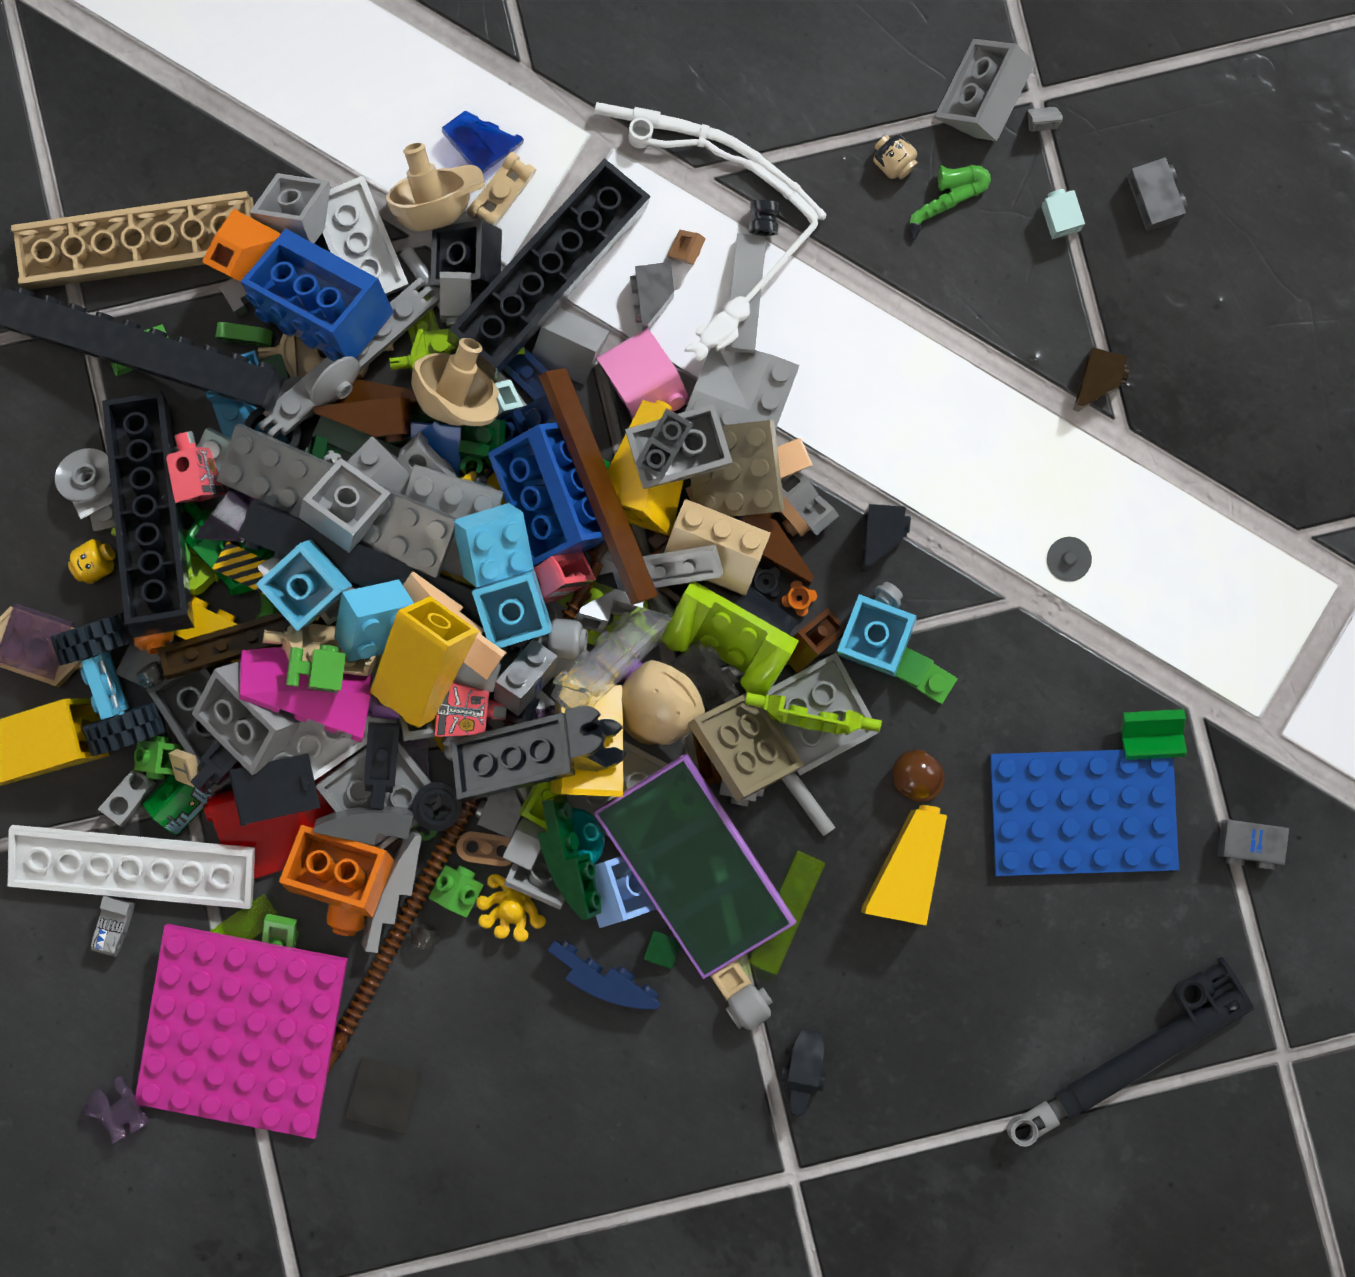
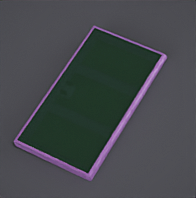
(695, 866)

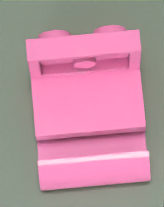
(643, 372)

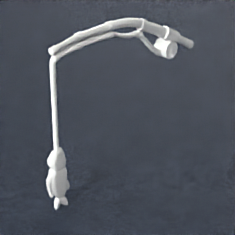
(724, 326)

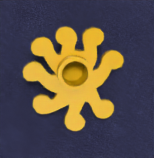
(509, 911)

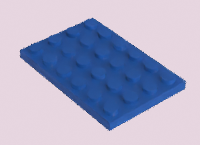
(1082, 813)

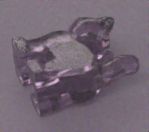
(123, 1111)

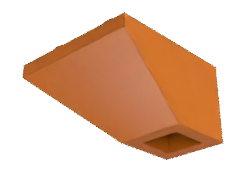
(239, 245)

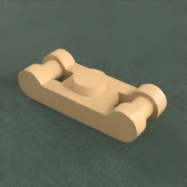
(502, 190)

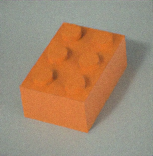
(337, 871)

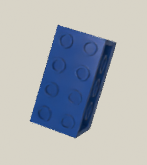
(317, 297)
(546, 487)

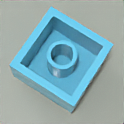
(493, 545)
(303, 584)
(512, 610)
(367, 618)
(876, 635)

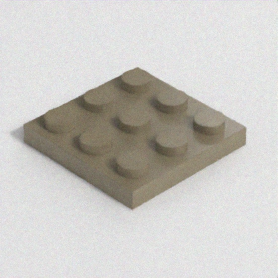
(753, 478)
(745, 746)

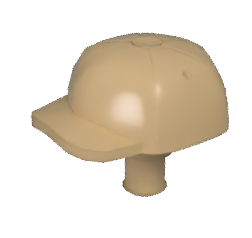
(429, 195)
(455, 387)
(659, 704)

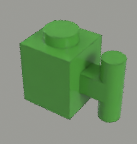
(323, 670)

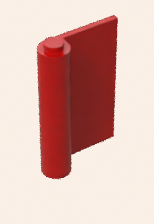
(270, 837)

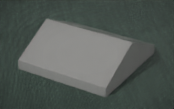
(535, 883)

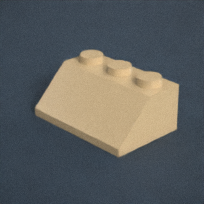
(737, 543)

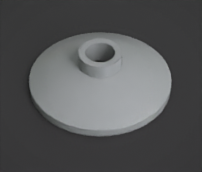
(335, 381)
(79, 467)

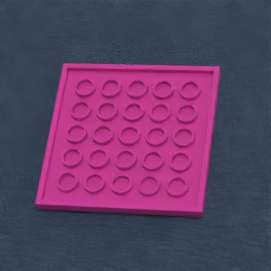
(240, 1031)

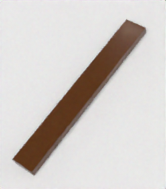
(598, 486)

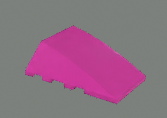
(264, 684)

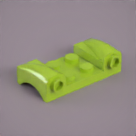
(733, 633)

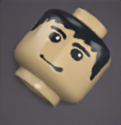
(895, 156)

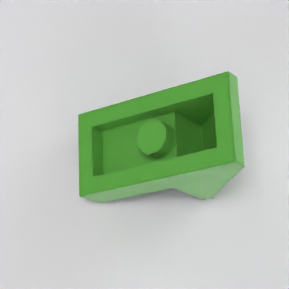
(925, 676)
(280, 931)

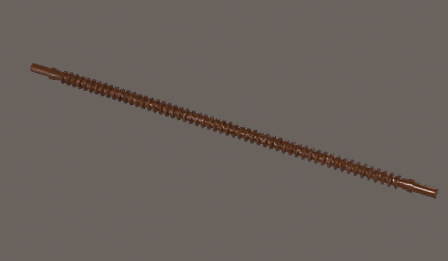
(425, 882)

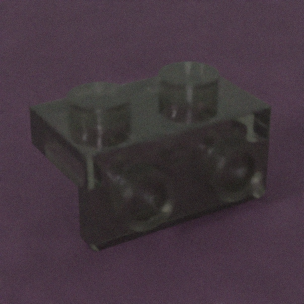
(710, 679)

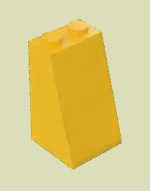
(650, 507)
(422, 660)
(45, 739)
(603, 782)
(909, 872)

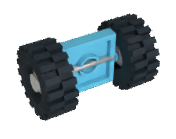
(116, 726)

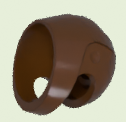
(918, 775)

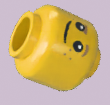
(91, 561)

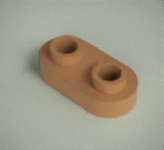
(793, 522)
(486, 850)

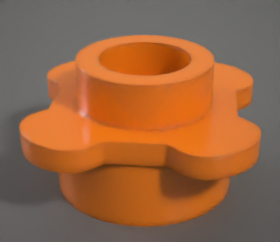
(807, 595)

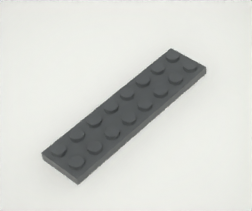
(285, 475)

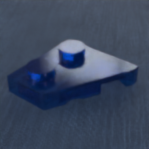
(480, 141)

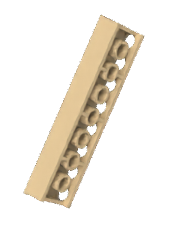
(121, 240)

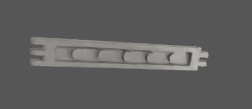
(296, 403)

